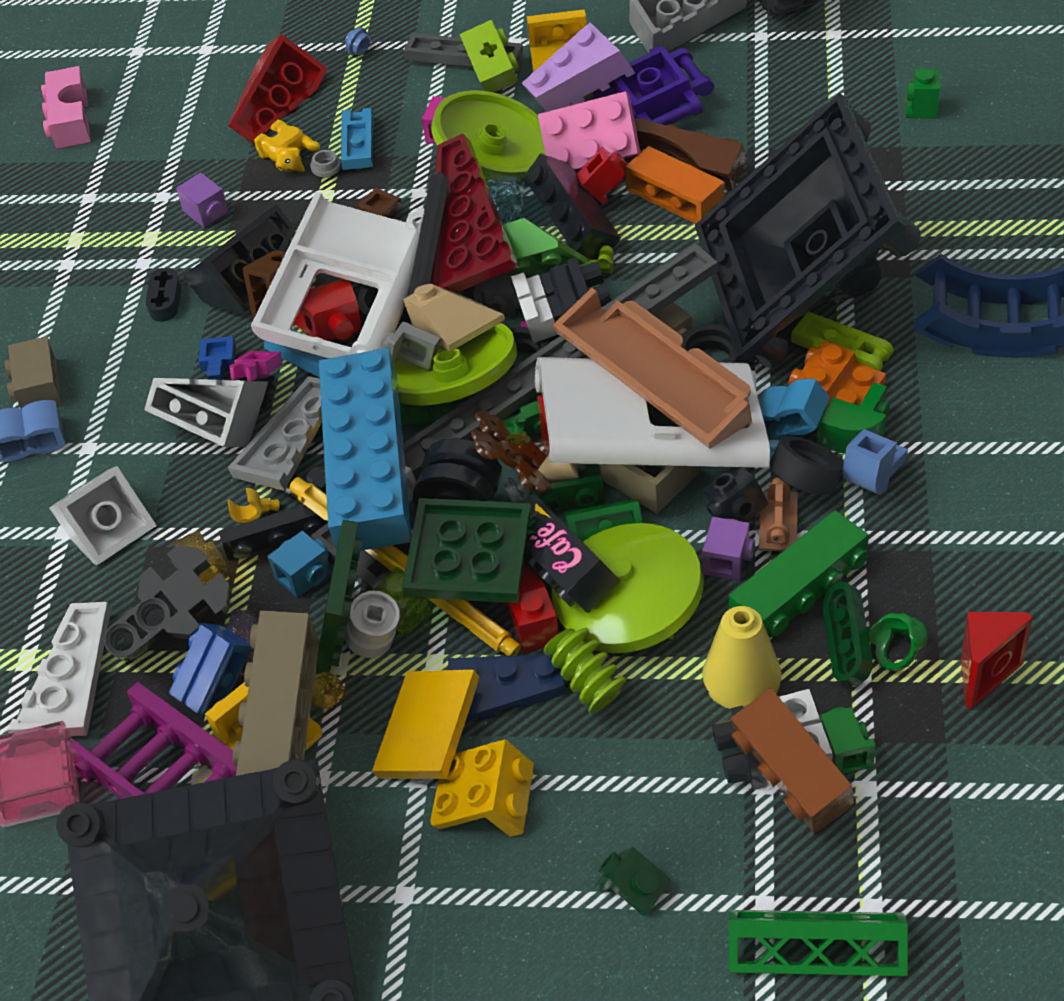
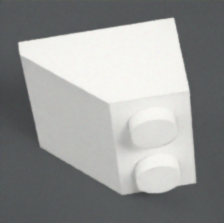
(103, 516)

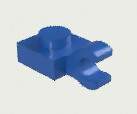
(216, 356)

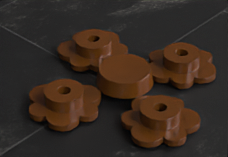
(524, 460)

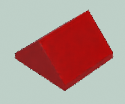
(992, 651)

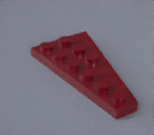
(471, 233)

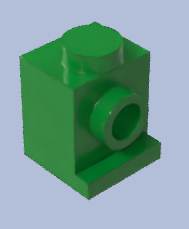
(923, 94)
(848, 740)

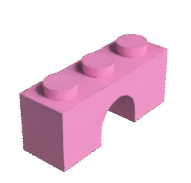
(64, 107)

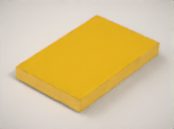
(426, 724)

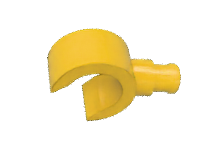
(252, 511)

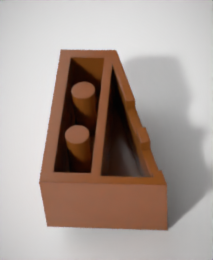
(792, 761)

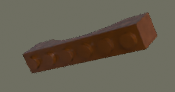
(707, 153)

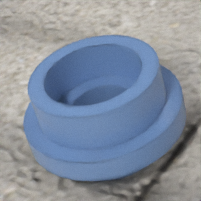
(357, 41)

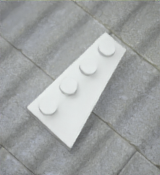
(69, 674)

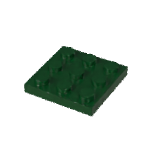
(467, 550)
(339, 597)

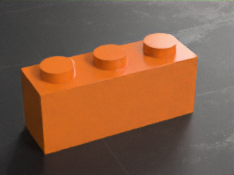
(673, 184)

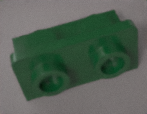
(575, 493)

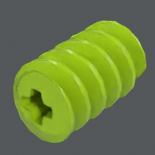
(584, 668)

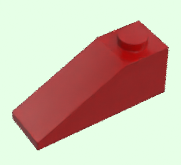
(534, 614)

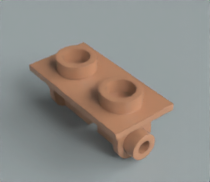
(779, 518)

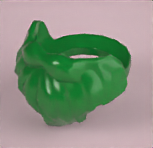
(900, 624)

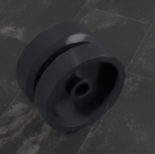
(457, 472)

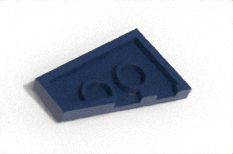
(510, 682)

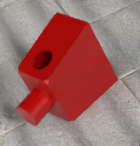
(330, 311)

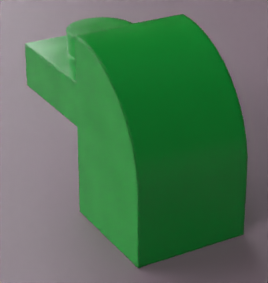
(845, 420)

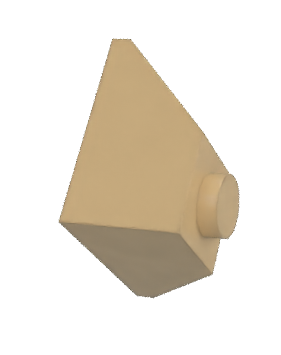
(449, 315)

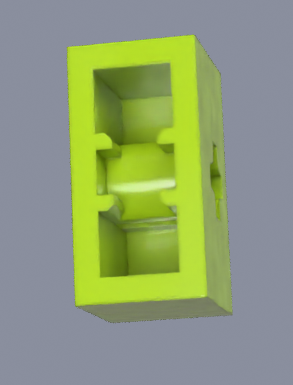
(483, 43)

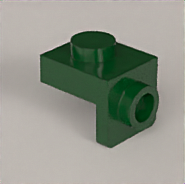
(633, 879)

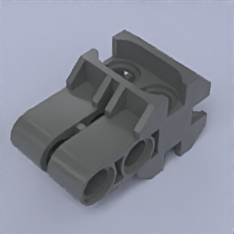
(177, 596)

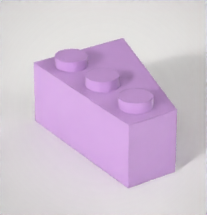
(577, 70)

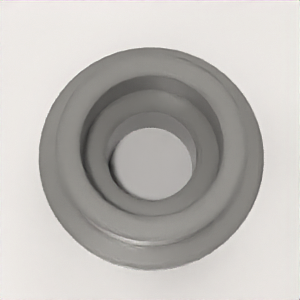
(325, 163)

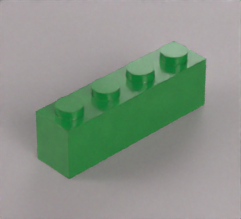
(803, 572)

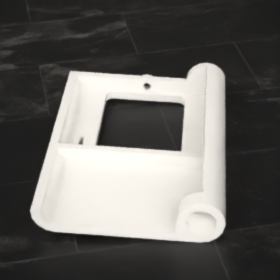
(605, 422)

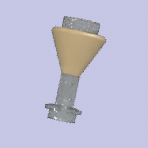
(551, 472)

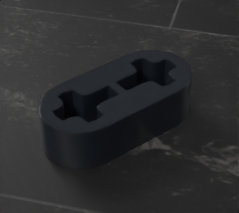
(157, 295)

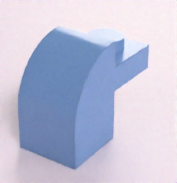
(872, 461)

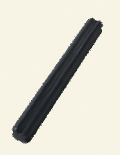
(429, 231)

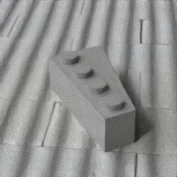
(677, 21)

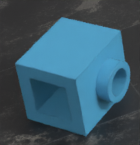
(300, 563)

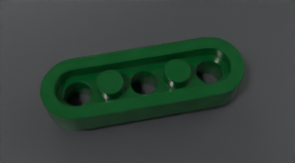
(847, 634)

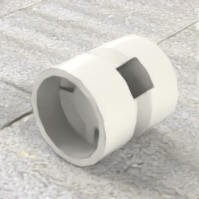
(372, 624)

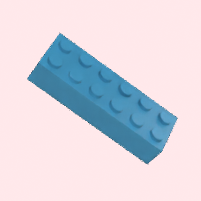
(364, 448)

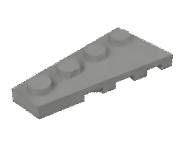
(283, 441)

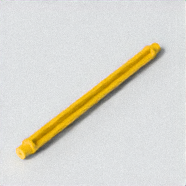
(392, 557)

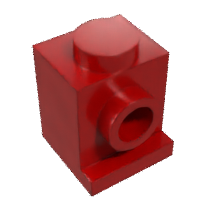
(602, 173)

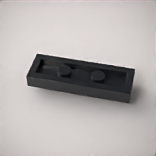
(269, 531)

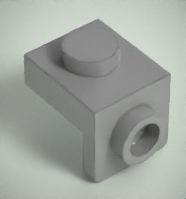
(412, 345)

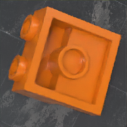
(838, 373)

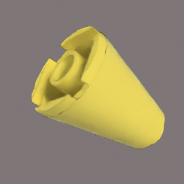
(740, 660)

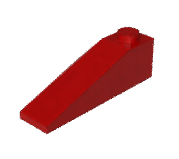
(276, 87)

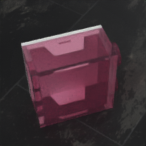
(36, 774)

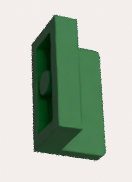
(594, 519)

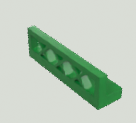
(818, 925)

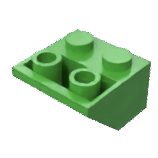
(537, 249)

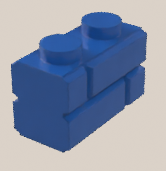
(209, 667)

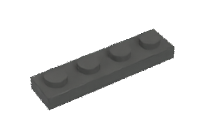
(446, 50)

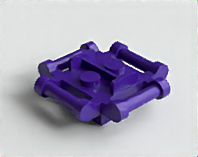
(662, 86)

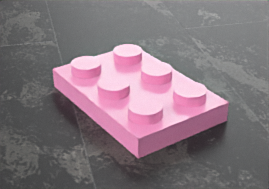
(582, 129)

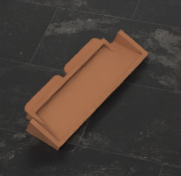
(651, 362)

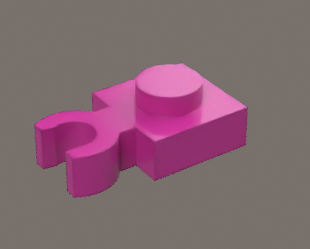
(255, 365)

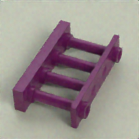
(172, 729)

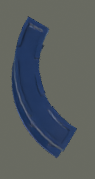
(990, 337)

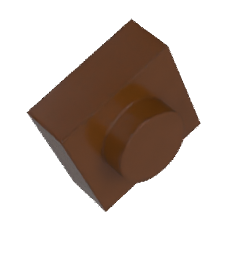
(380, 203)

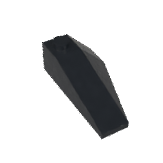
(220, 276)

